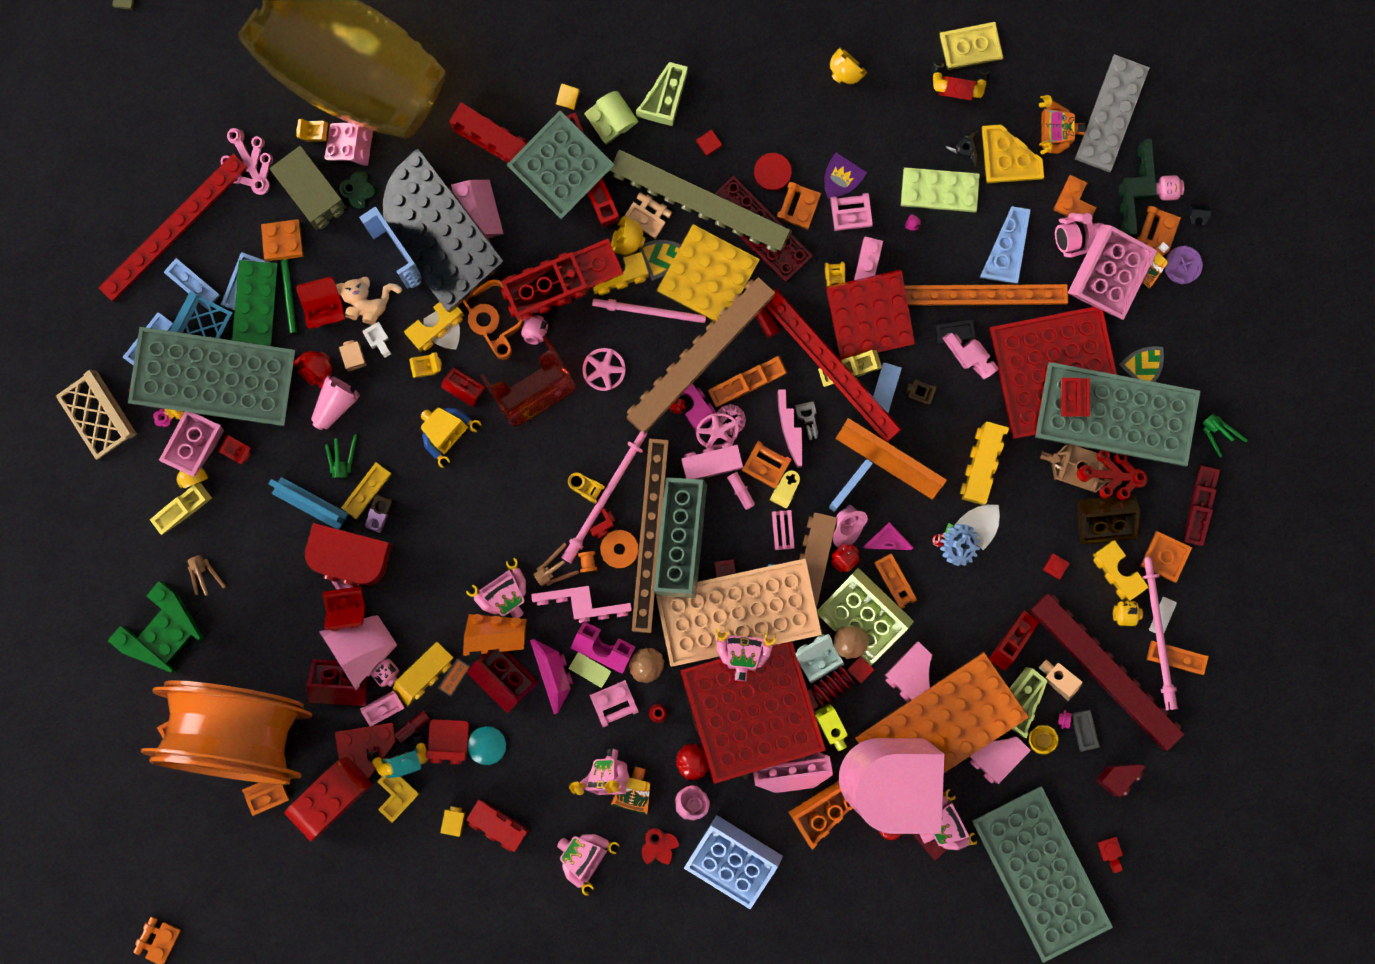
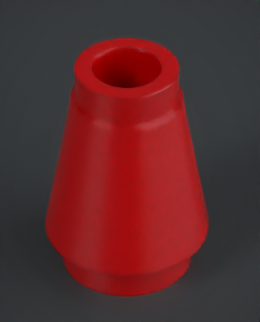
(664, 713)

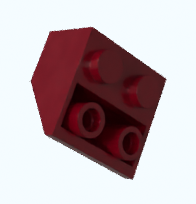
(1118, 778)

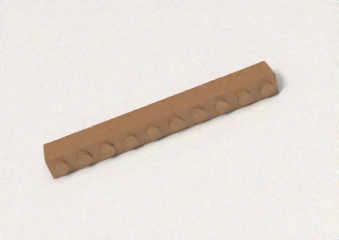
(700, 356)
(649, 535)

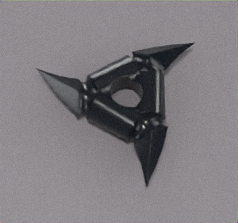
(959, 147)

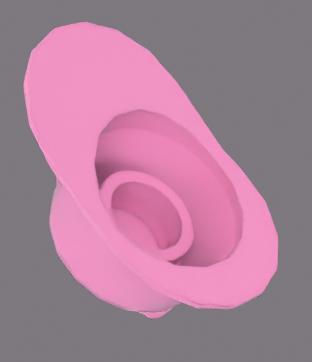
(849, 525)

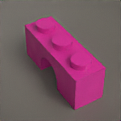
(700, 408)
(589, 644)

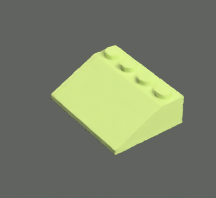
(865, 605)

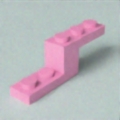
(581, 603)

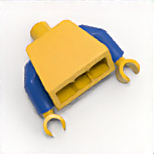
(443, 429)

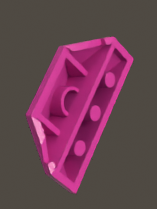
(553, 674)

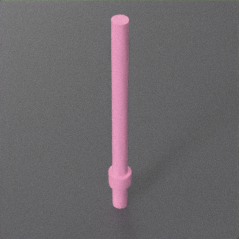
(612, 305)

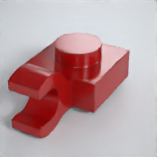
(1110, 851)

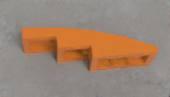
(747, 381)

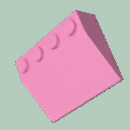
(1112, 271)

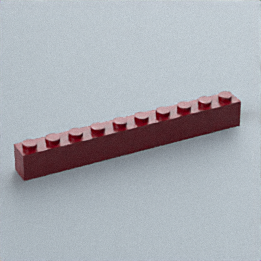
(1107, 672)

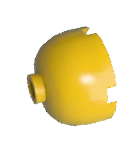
(846, 68)
(628, 237)

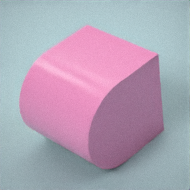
(895, 784)

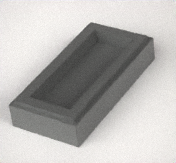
(1085, 730)

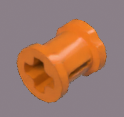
(587, 561)

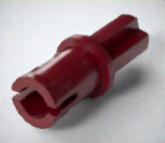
(412, 726)

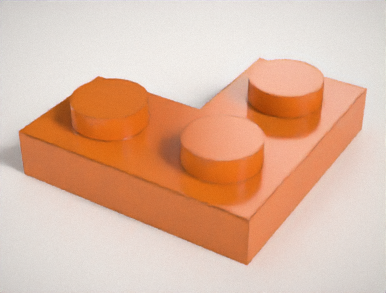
(1069, 198)

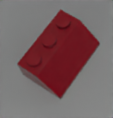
(502, 678)
(330, 685)

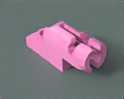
(971, 354)

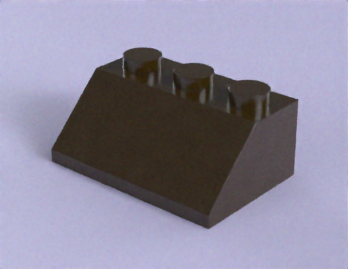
(1108, 519)

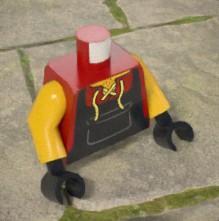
(958, 87)

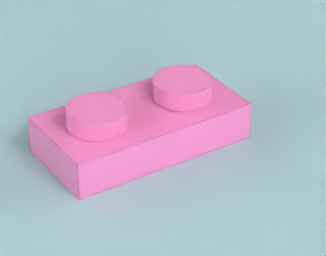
(382, 708)

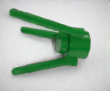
(1214, 423)
(339, 469)

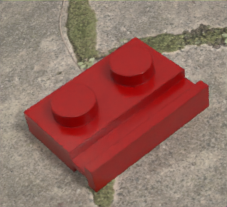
(1075, 397)

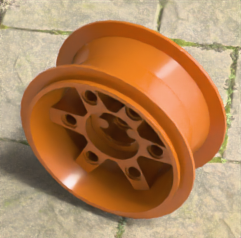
(226, 732)

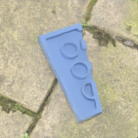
(1007, 252)

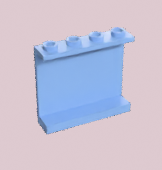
(376, 226)

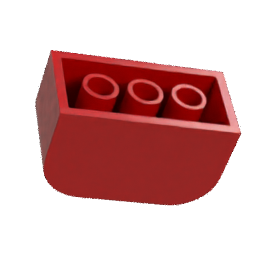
(347, 556)
(328, 798)

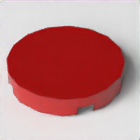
(772, 171)

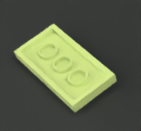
(940, 189)

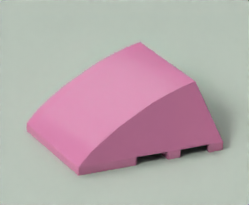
(360, 648)

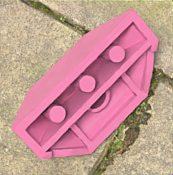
(795, 774)

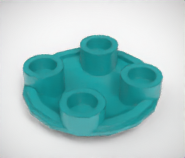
(486, 745)

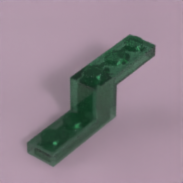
(1138, 188)

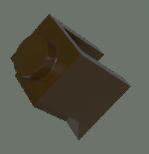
(927, 399)

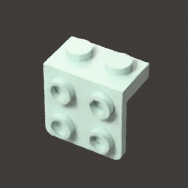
(818, 658)

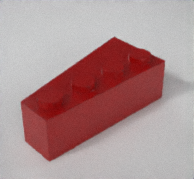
(486, 133)

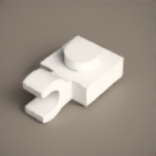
(376, 337)

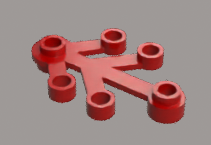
(1114, 474)

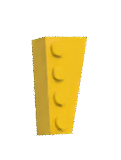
(983, 463)

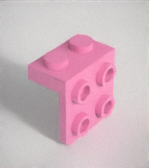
(348, 143)

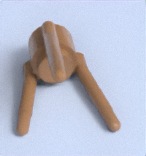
(196, 567)
(544, 576)

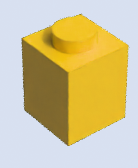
(453, 821)

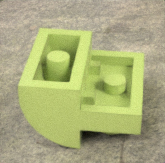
(611, 116)

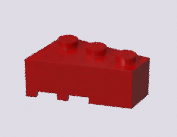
(497, 825)

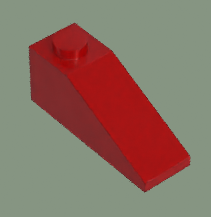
(1014, 641)

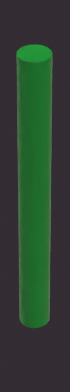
(288, 296)

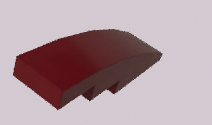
(1201, 505)

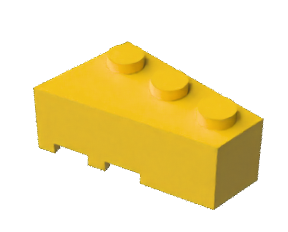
(422, 673)

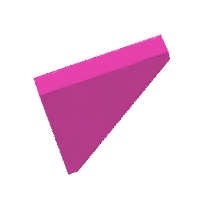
(888, 539)

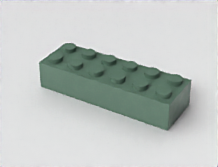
(680, 537)

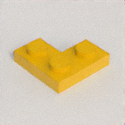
(401, 796)

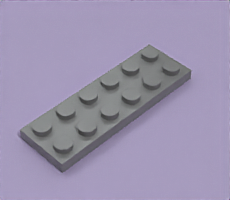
(1112, 113)

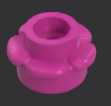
(158, 421)
(1064, 719)

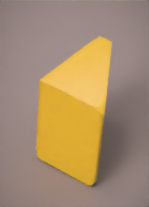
(568, 96)

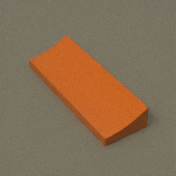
(890, 459)

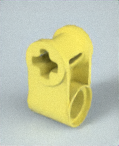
(784, 492)

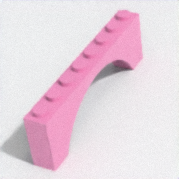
(912, 678)

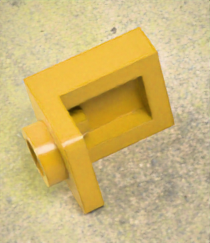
(312, 130)
(425, 365)

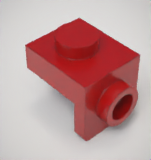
(235, 449)
(602, 529)

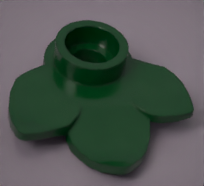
(360, 189)

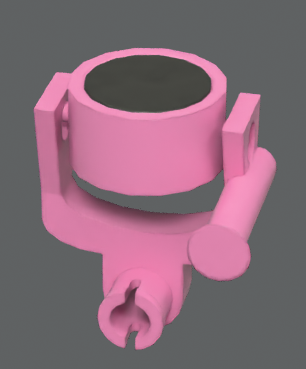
(1069, 236)

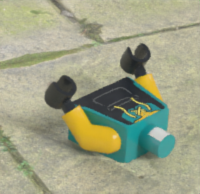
(400, 763)

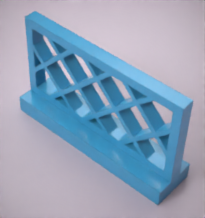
(187, 310)
(309, 503)

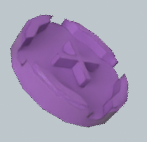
(1183, 265)

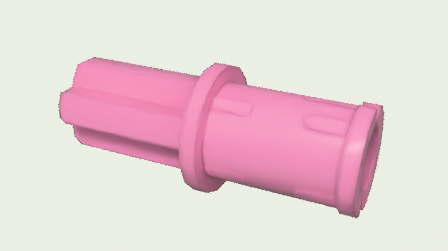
(741, 490)

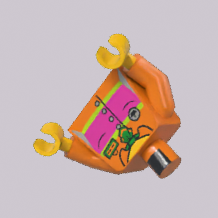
(1058, 127)

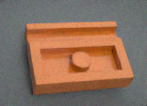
(264, 796)

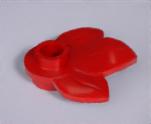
(660, 849)

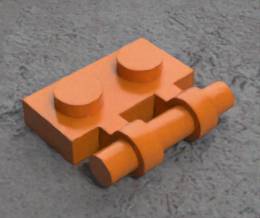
(163, 943)

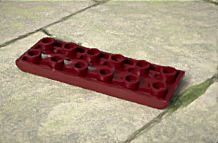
(784, 262)

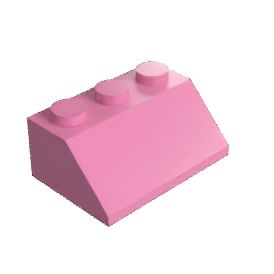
(481, 205)

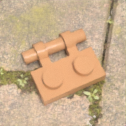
(650, 223)

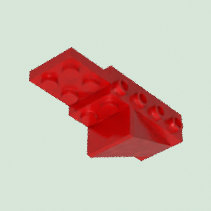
(560, 280)

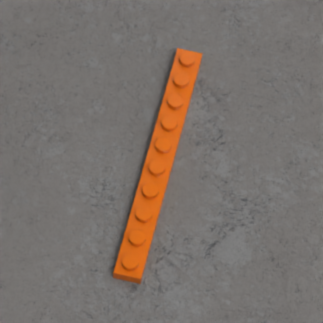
(987, 294)

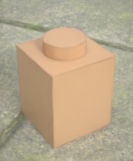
(352, 355)

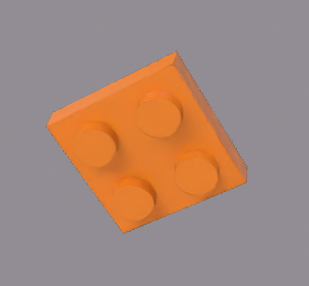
(282, 240)
(1167, 556)

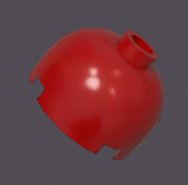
(314, 367)

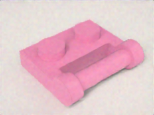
(851, 218)
(611, 697)

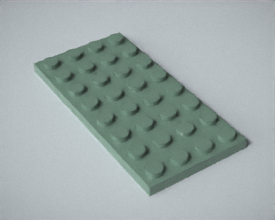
(211, 376)
(1125, 416)
(1042, 874)

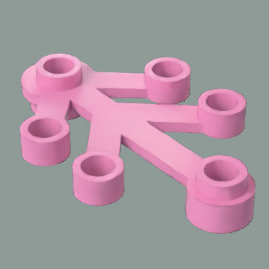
(251, 162)

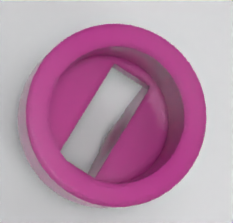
(912, 223)

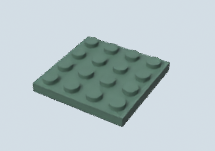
(560, 164)

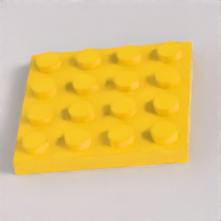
(707, 273)

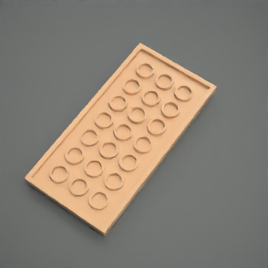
(746, 603)

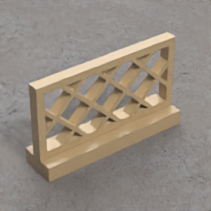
(106, 402)

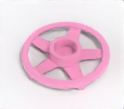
(603, 369)
(717, 430)

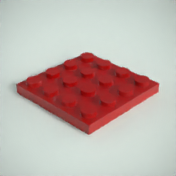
(870, 314)

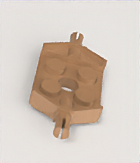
(1065, 466)

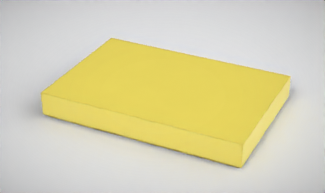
(971, 46)

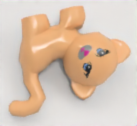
(356, 293)

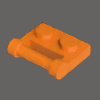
(805, 207)
(1165, 228)
(763, 470)

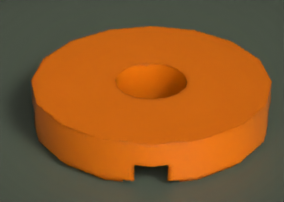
(619, 537)

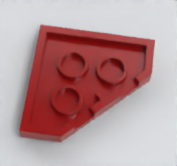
(356, 741)

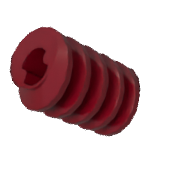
(832, 686)

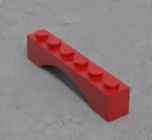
(599, 194)

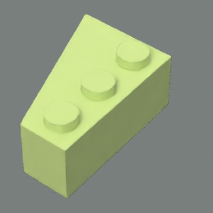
(664, 97)

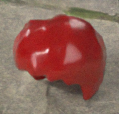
(692, 762)

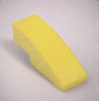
(858, 365)
(180, 508)

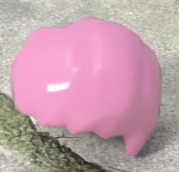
(692, 803)

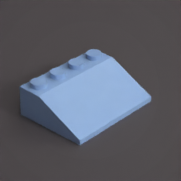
(733, 862)

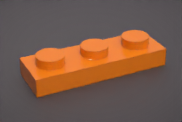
(1179, 658)

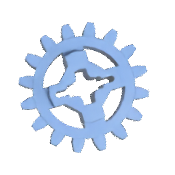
(960, 544)

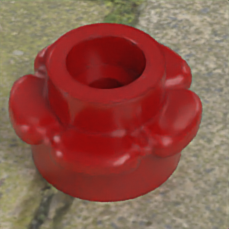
(678, 406)

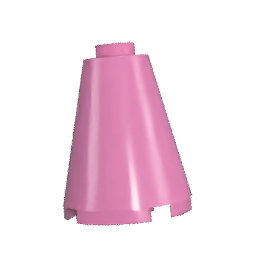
(332, 402)

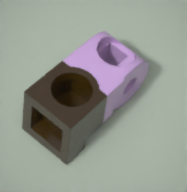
(379, 512)

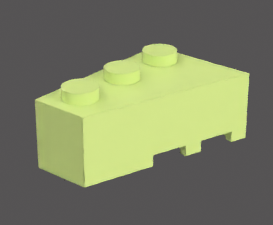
(1028, 690)

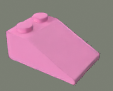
(191, 443)

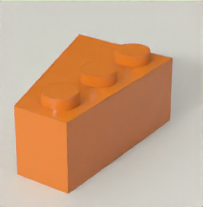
(493, 633)

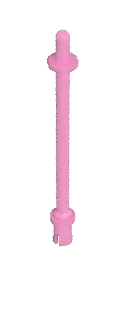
(576, 543)
(1168, 688)

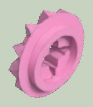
(732, 410)

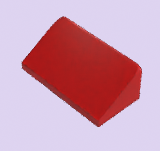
(767, 322)
(462, 387)

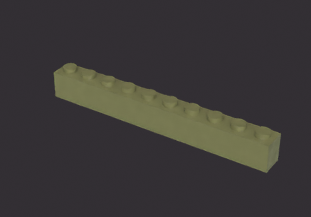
(700, 200)

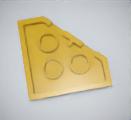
(1008, 157)

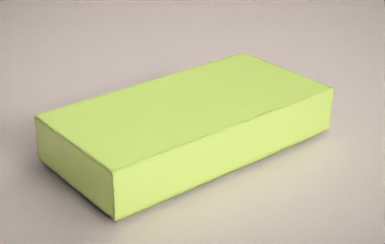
(590, 669)

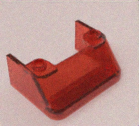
(534, 392)

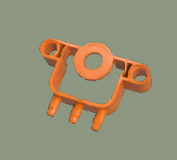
(473, 313)

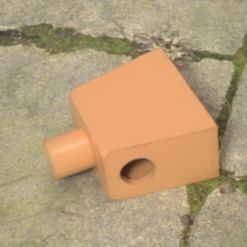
(1067, 685)

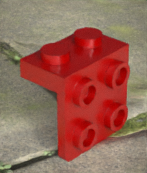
(320, 302)
(344, 608)
(448, 741)

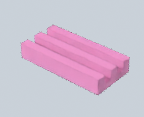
(790, 527)

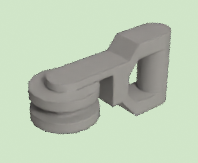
(803, 407)

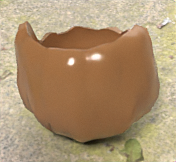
(850, 641)
(646, 665)

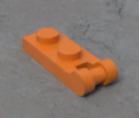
(895, 580)

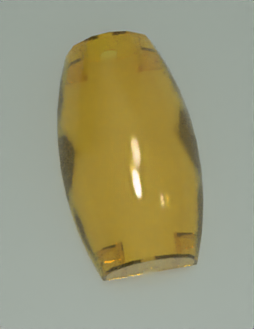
(346, 62)

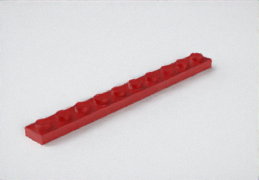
(173, 227)
(833, 367)

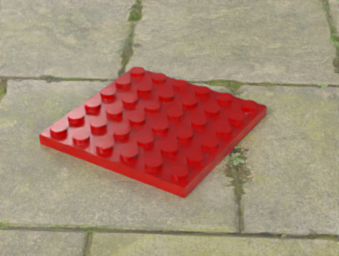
(1029, 345)
(754, 720)

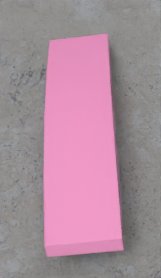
(792, 435)

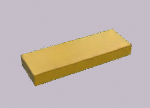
(366, 490)

